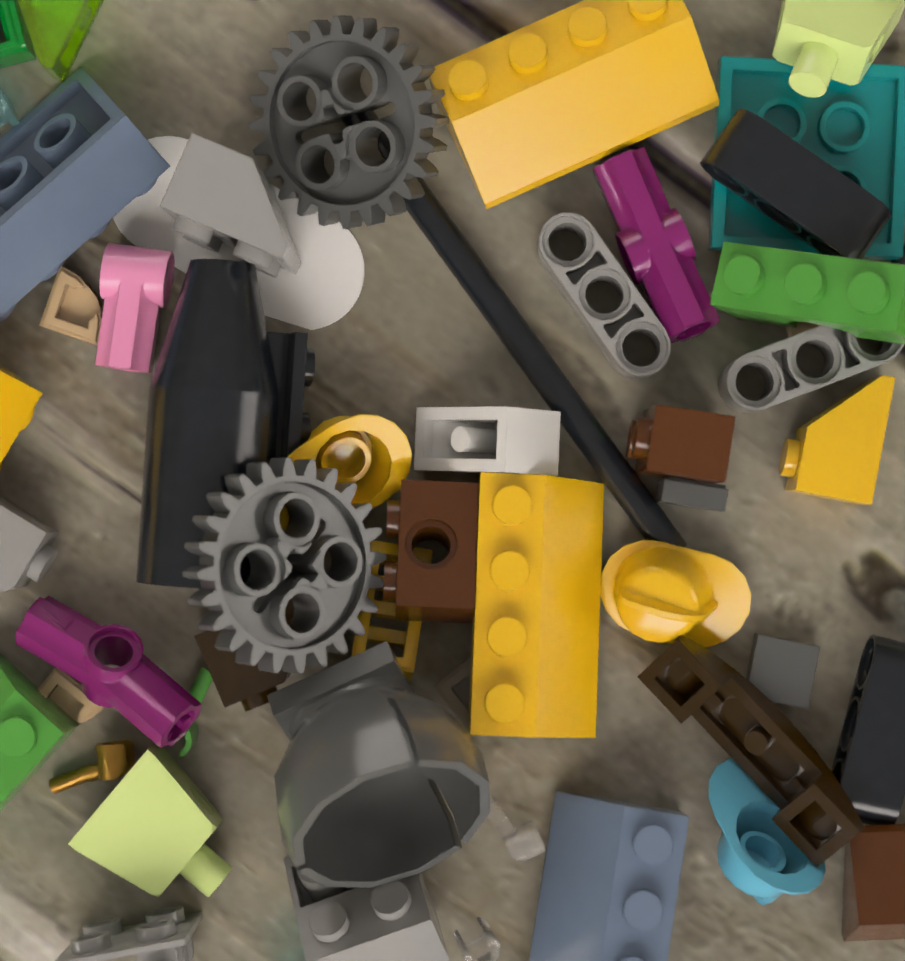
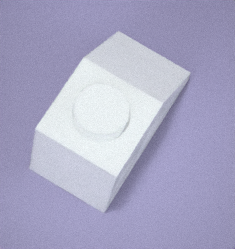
(487, 440)

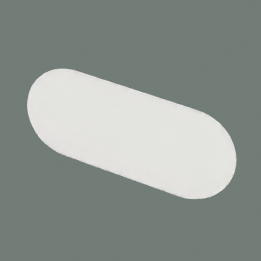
(329, 255)

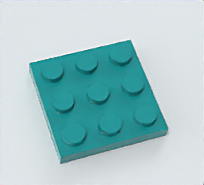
(848, 127)

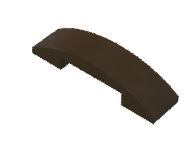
(761, 741)

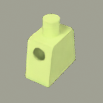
(832, 40)
(155, 829)

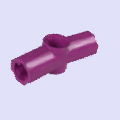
(655, 245)
(134, 688)

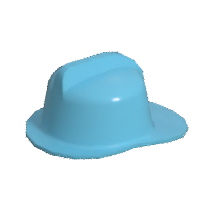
(752, 847)

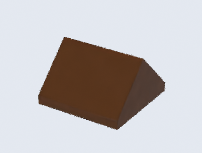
(875, 884)

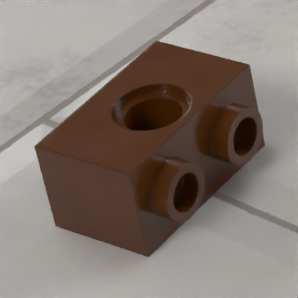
(681, 443)
(439, 513)

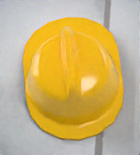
(364, 452)
(674, 592)

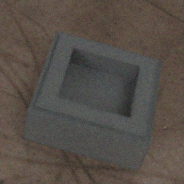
(692, 494)
(783, 669)

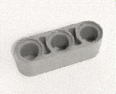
(600, 265)
(784, 379)

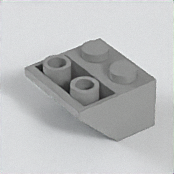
(229, 200)
(366, 923)

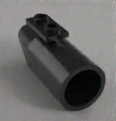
(214, 405)

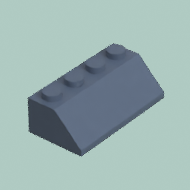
(65, 180)
(608, 881)

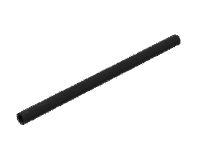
(534, 359)

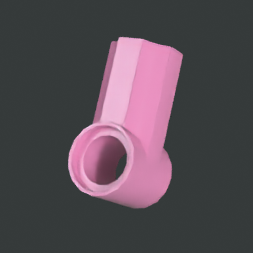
(134, 290)

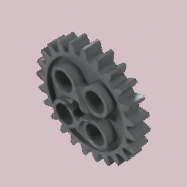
(331, 64)
(284, 565)

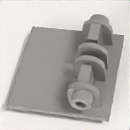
(161, 938)

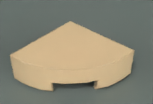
(73, 308)
(69, 696)

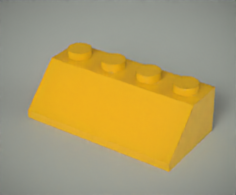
(572, 91)
(536, 607)

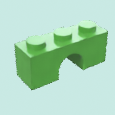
(811, 288)

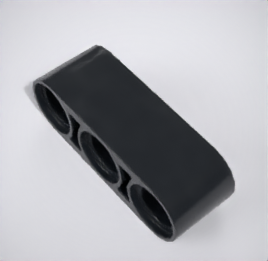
(795, 187)
(872, 738)

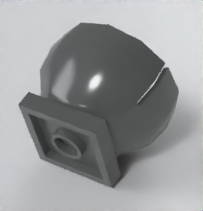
(366, 772)

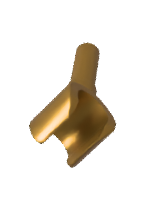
(113, 761)

